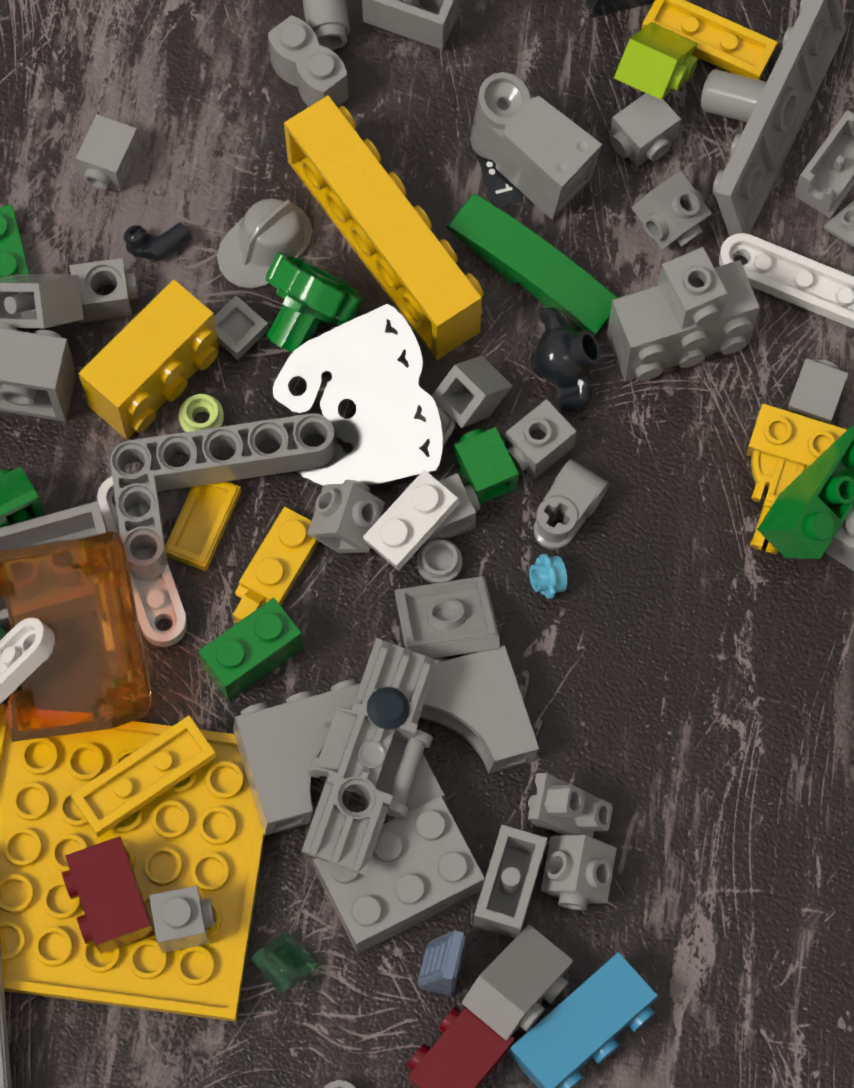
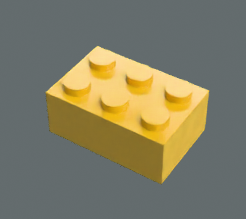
(150, 360)

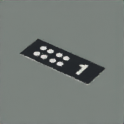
(500, 189)

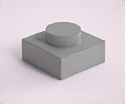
(239, 327)

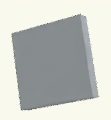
(447, 618)

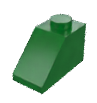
(17, 498)

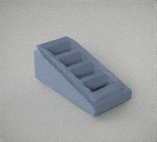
(442, 963)

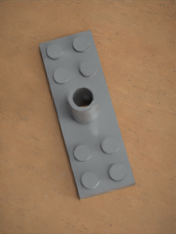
(771, 110)

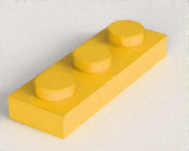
(718, 38)
(143, 776)

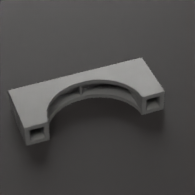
(467, 694)

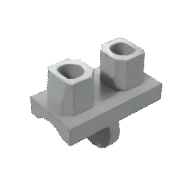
(567, 808)

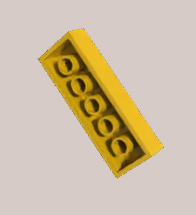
(384, 226)

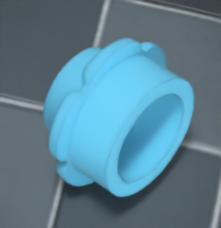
(548, 575)

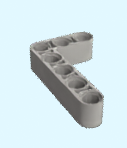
(203, 470)

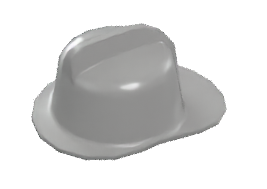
(258, 237)

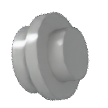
(439, 561)

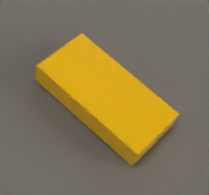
(202, 523)

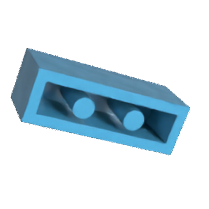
(585, 1025)

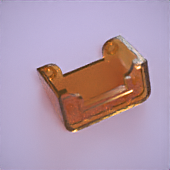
(98, 657)

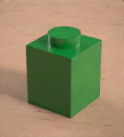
(486, 464)

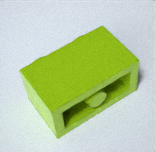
(657, 61)

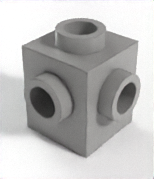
(672, 211)
(344, 516)
(578, 871)

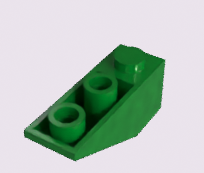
(814, 504)

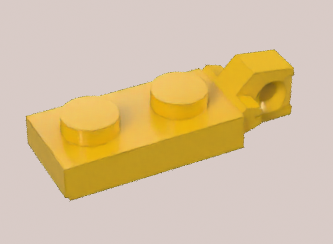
(275, 563)

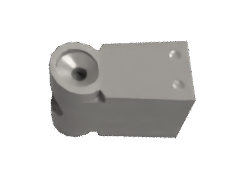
(532, 143)

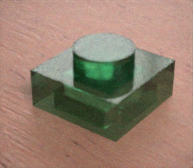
(284, 962)

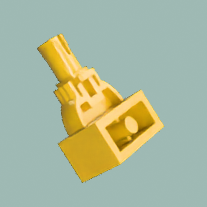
(780, 451)

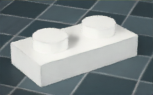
(411, 520)

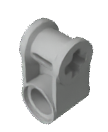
(571, 500)

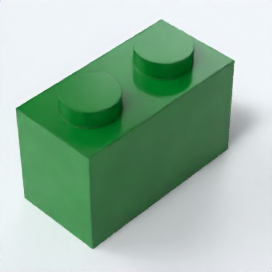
(251, 649)

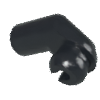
(155, 247)

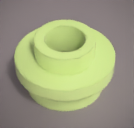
(200, 403)

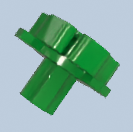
(308, 298)

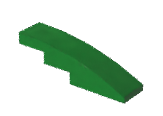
(532, 262)

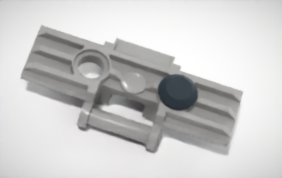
(355, 750)

